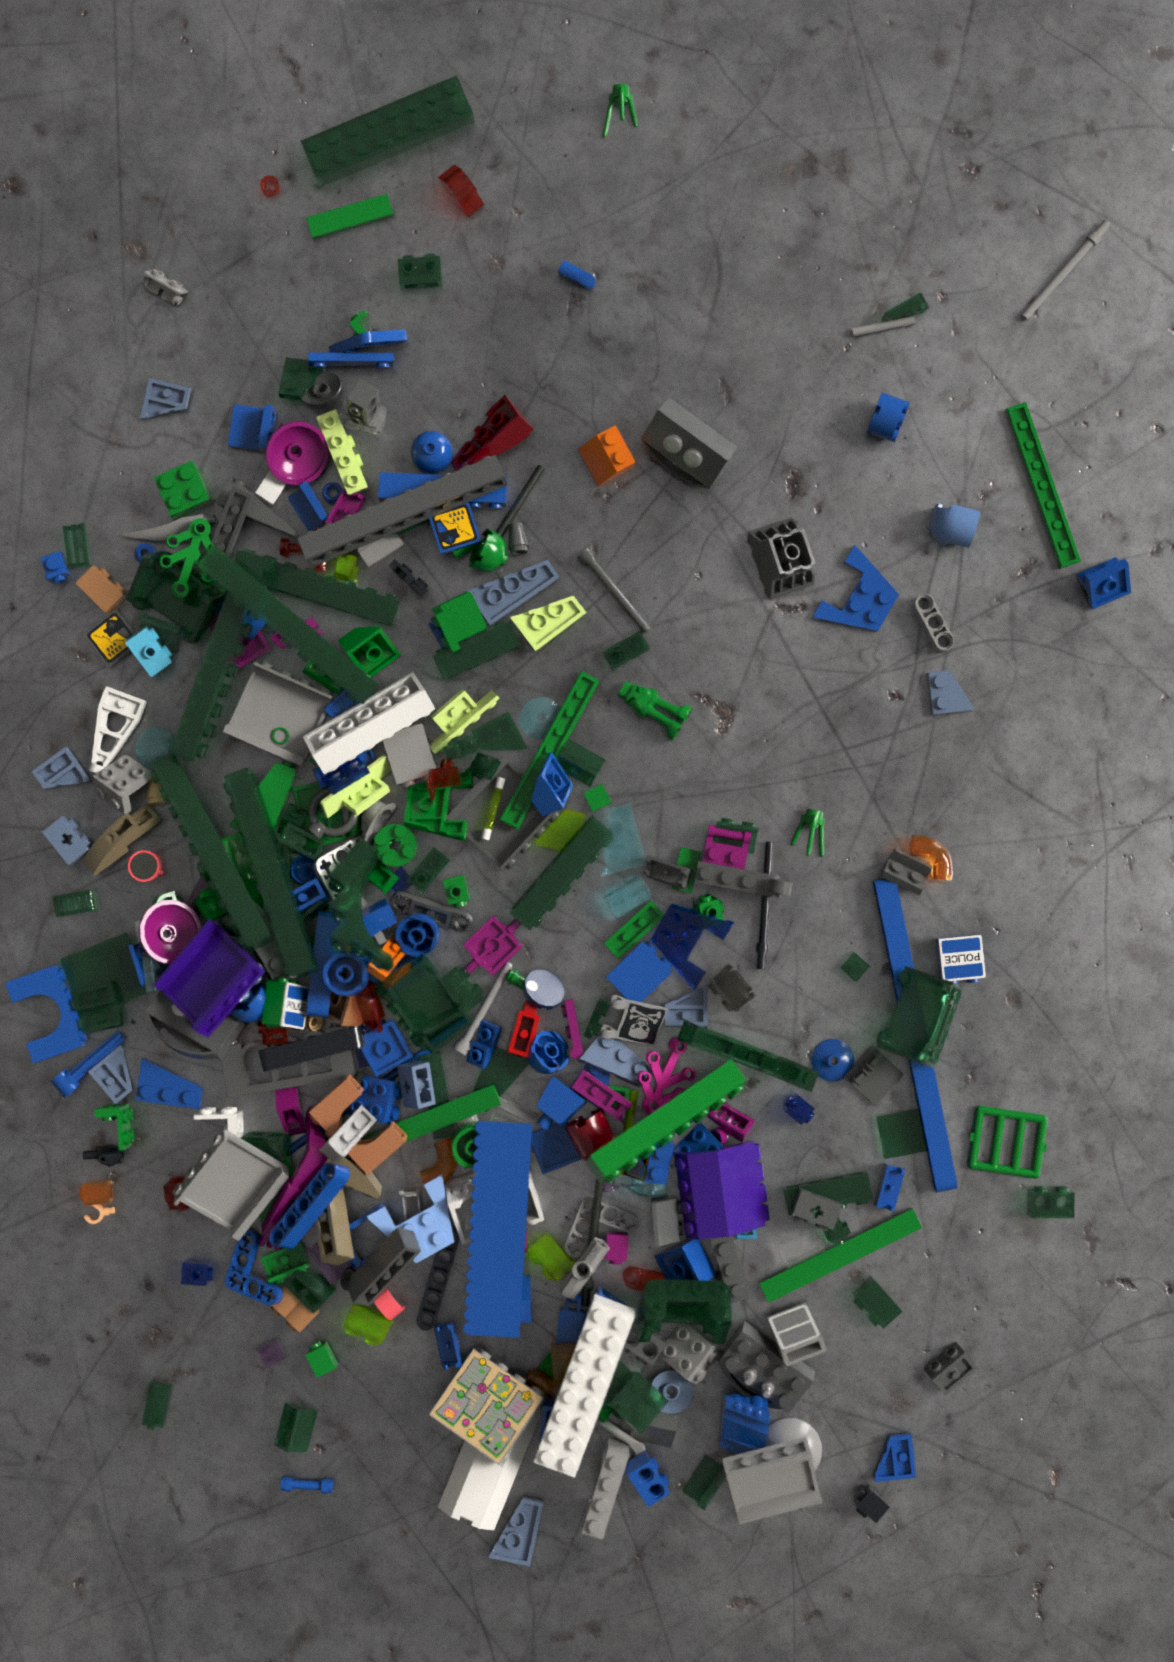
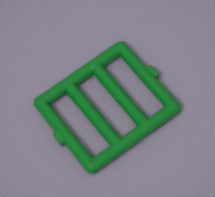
(1021, 1118)

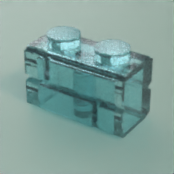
(628, 896)

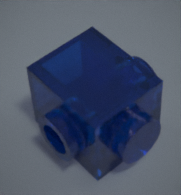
(798, 1109)
(190, 1276)

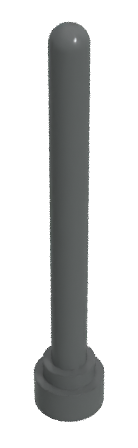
(587, 557)

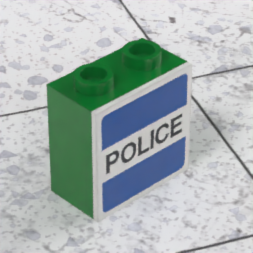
(285, 1004)

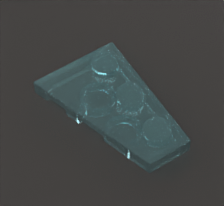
(626, 847)

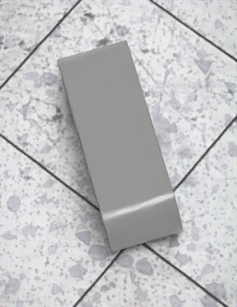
(933, 612)

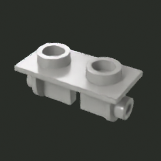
(157, 281)

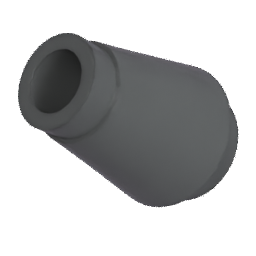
(517, 539)

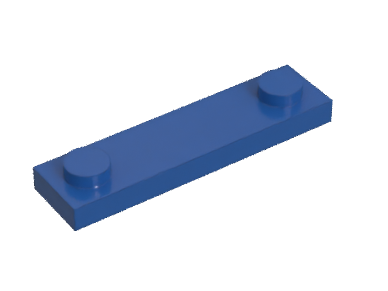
(380, 360)

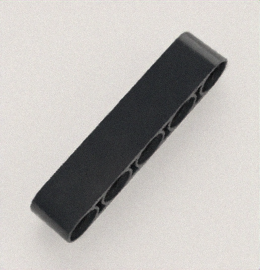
(311, 1048)
(435, 1287)

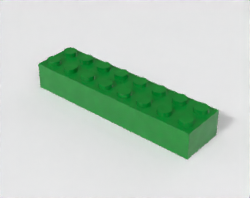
(665, 1122)

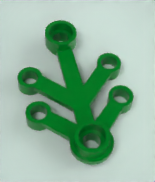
(190, 553)

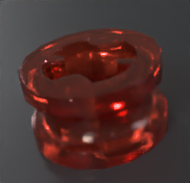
(269, 179)

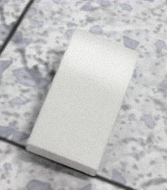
(270, 488)

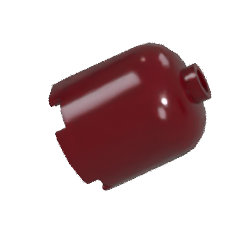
(589, 1133)

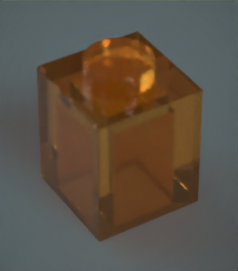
(96, 1192)

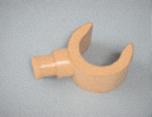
(104, 1211)

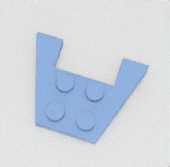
(430, 1226)

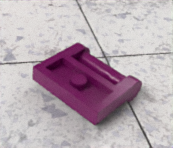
(726, 854)

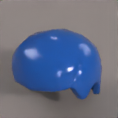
(302, 870)

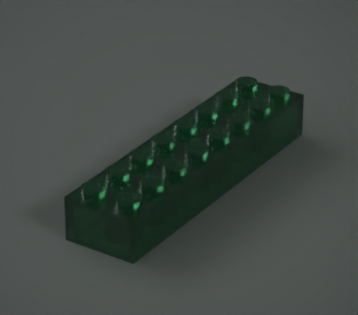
(388, 131)

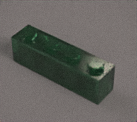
(477, 651)
(843, 1188)

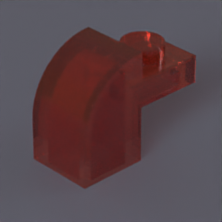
(462, 189)

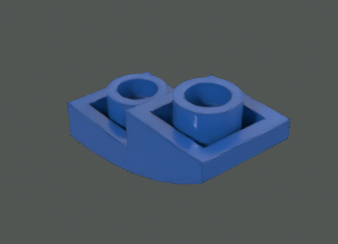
(485, 1044)

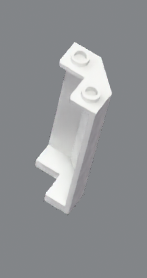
(480, 1485)

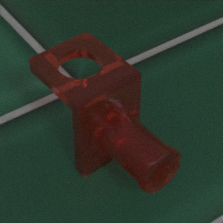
(444, 776)

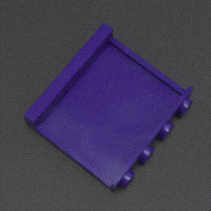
(209, 978)

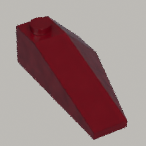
(499, 432)

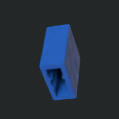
(639, 972)

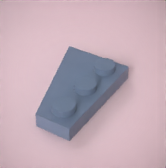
(616, 1059)
(520, 1533)

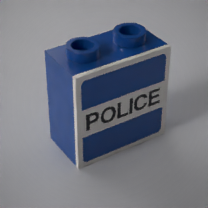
(960, 958)

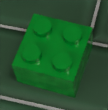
(183, 490)

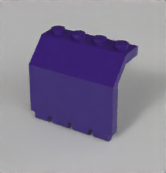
(722, 1191)

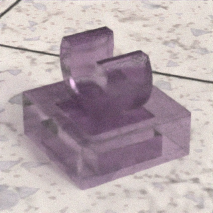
(271, 1353)

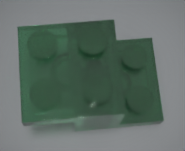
(633, 1398)

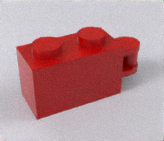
(523, 1031)

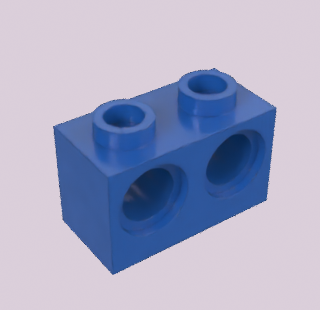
(645, 1479)

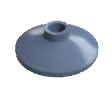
(683, 1391)

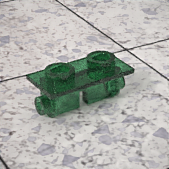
(156, 1405)

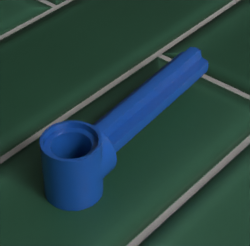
(68, 1081)

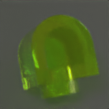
(346, 567)

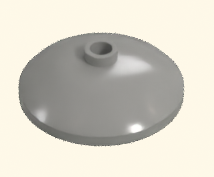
(793, 1428)

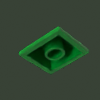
(369, 648)

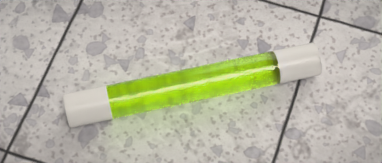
(493, 808)

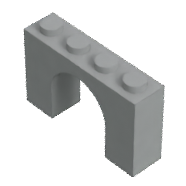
(600, 1506)

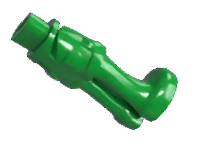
(645, 699)

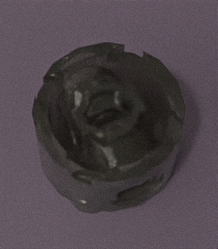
(731, 988)

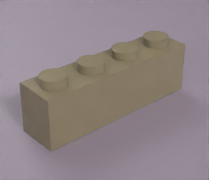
(334, 1232)

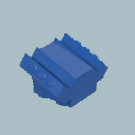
(744, 1423)

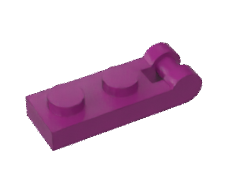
(572, 1030)
(601, 1094)

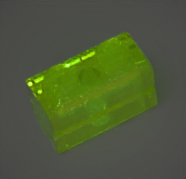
(550, 1256)
(367, 1323)

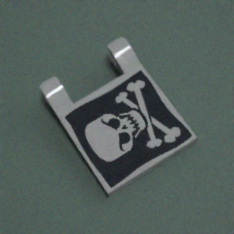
(638, 1021)

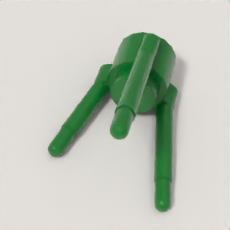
(620, 97)
(812, 819)

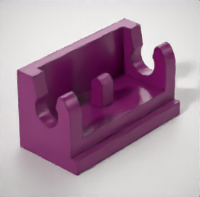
(345, 506)

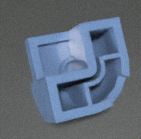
(953, 525)

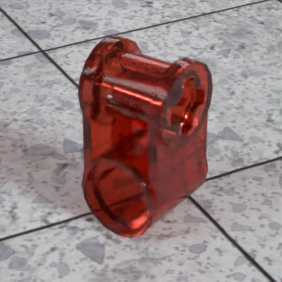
(642, 1277)

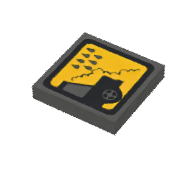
(109, 637)

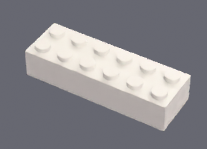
(368, 723)

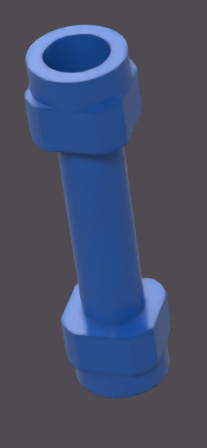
(288, 1484)

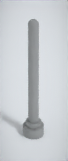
(463, 1044)

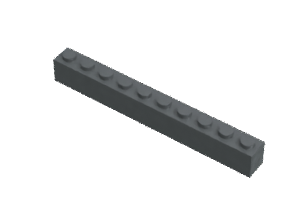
(402, 511)

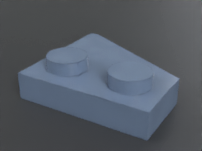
(164, 398)
(689, 1007)

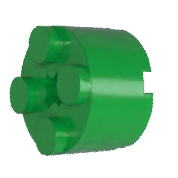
(407, 849)
(461, 1144)

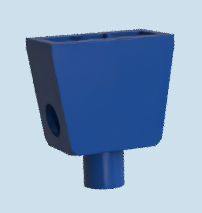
(558, 1104)

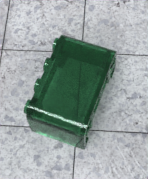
(685, 1303)

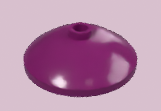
(308, 459)
(177, 920)

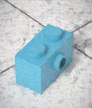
(149, 651)

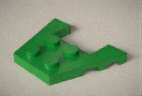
(431, 815)

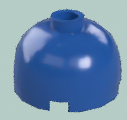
(431, 452)
(417, 934)
(252, 1007)
(548, 1053)

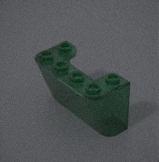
(423, 1005)

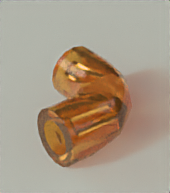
(935, 853)
(445, 1164)

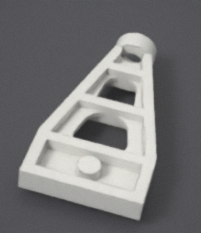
(120, 703)

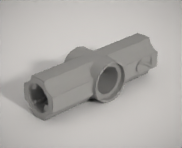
(577, 1278)

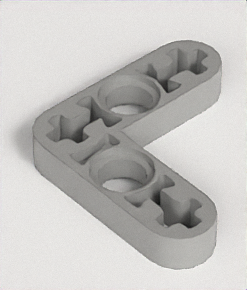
(332, 861)
(585, 1216)

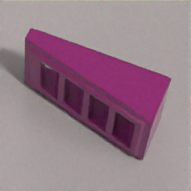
(733, 1130)

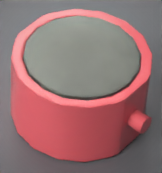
(145, 866)
(389, 1303)

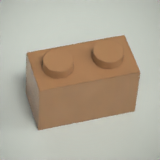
(101, 589)

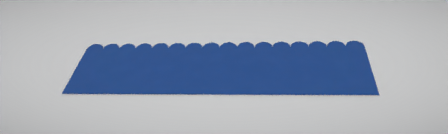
(498, 1229)

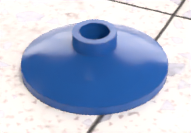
(824, 1052)

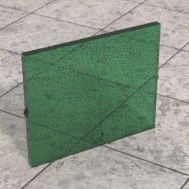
(103, 964)

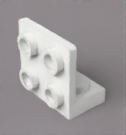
(234, 1117)

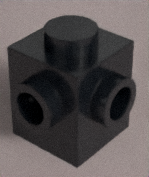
(870, 1503)

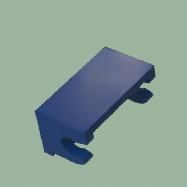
(889, 1187)
(448, 1344)

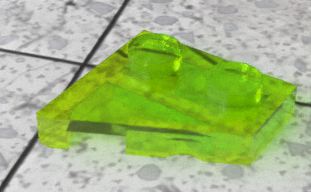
(561, 829)

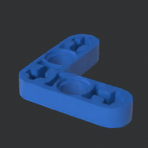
(371, 338)
(242, 1273)

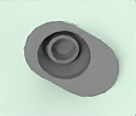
(376, 818)

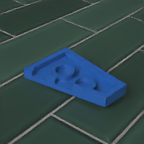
(166, 1088)

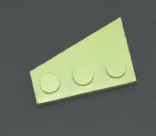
(547, 622)

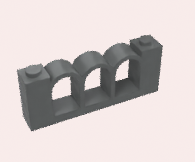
(237, 1073)

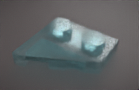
(152, 971)

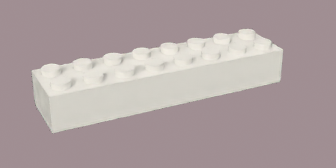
(584, 1385)

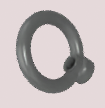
(320, 829)

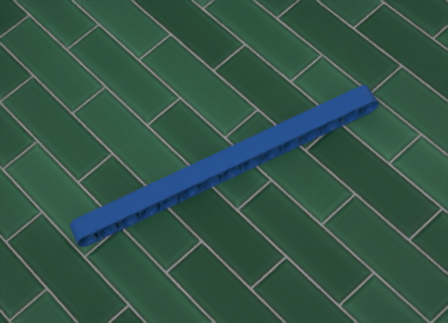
(922, 1076)

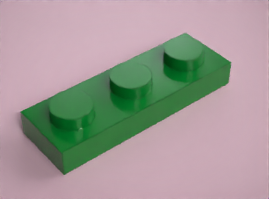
(634, 929)

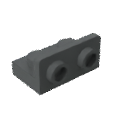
(906, 871)
(950, 1368)

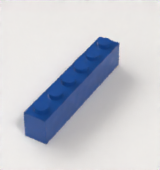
(395, 483)

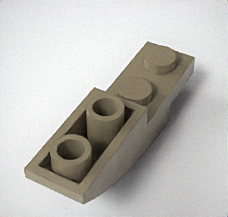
(117, 837)
(359, 1179)

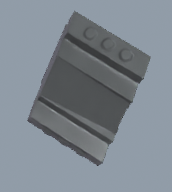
(782, 557)

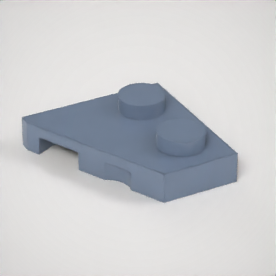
(946, 694)
(60, 771)
(113, 1075)

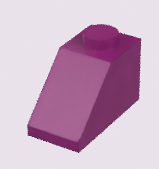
(290, 1110)

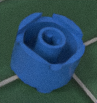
(888, 417)
(336, 966)

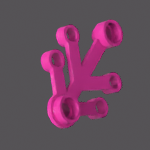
(663, 1078)

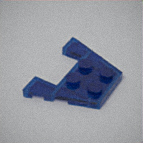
(679, 935)

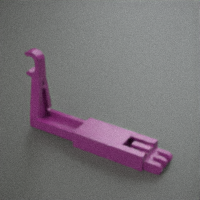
(306, 1170)

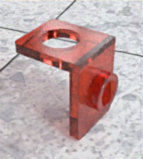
(266, 1033)

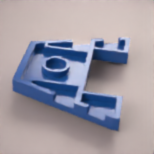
(869, 600)

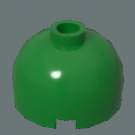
(489, 553)

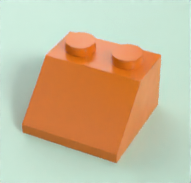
(607, 456)

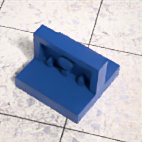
(1106, 582)

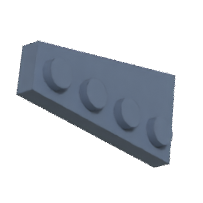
(506, 594)

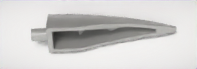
(175, 527)

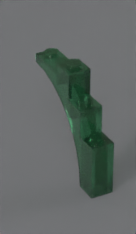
(346, 909)
(748, 1055)

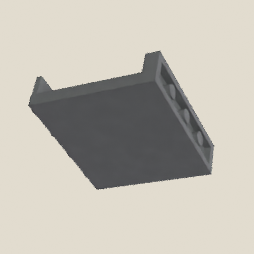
(504, 840)

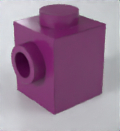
(618, 1247)

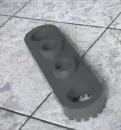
(442, 914)

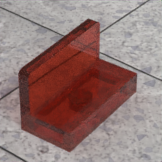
(370, 1007)

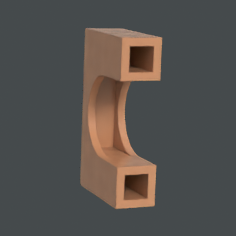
(366, 1152)

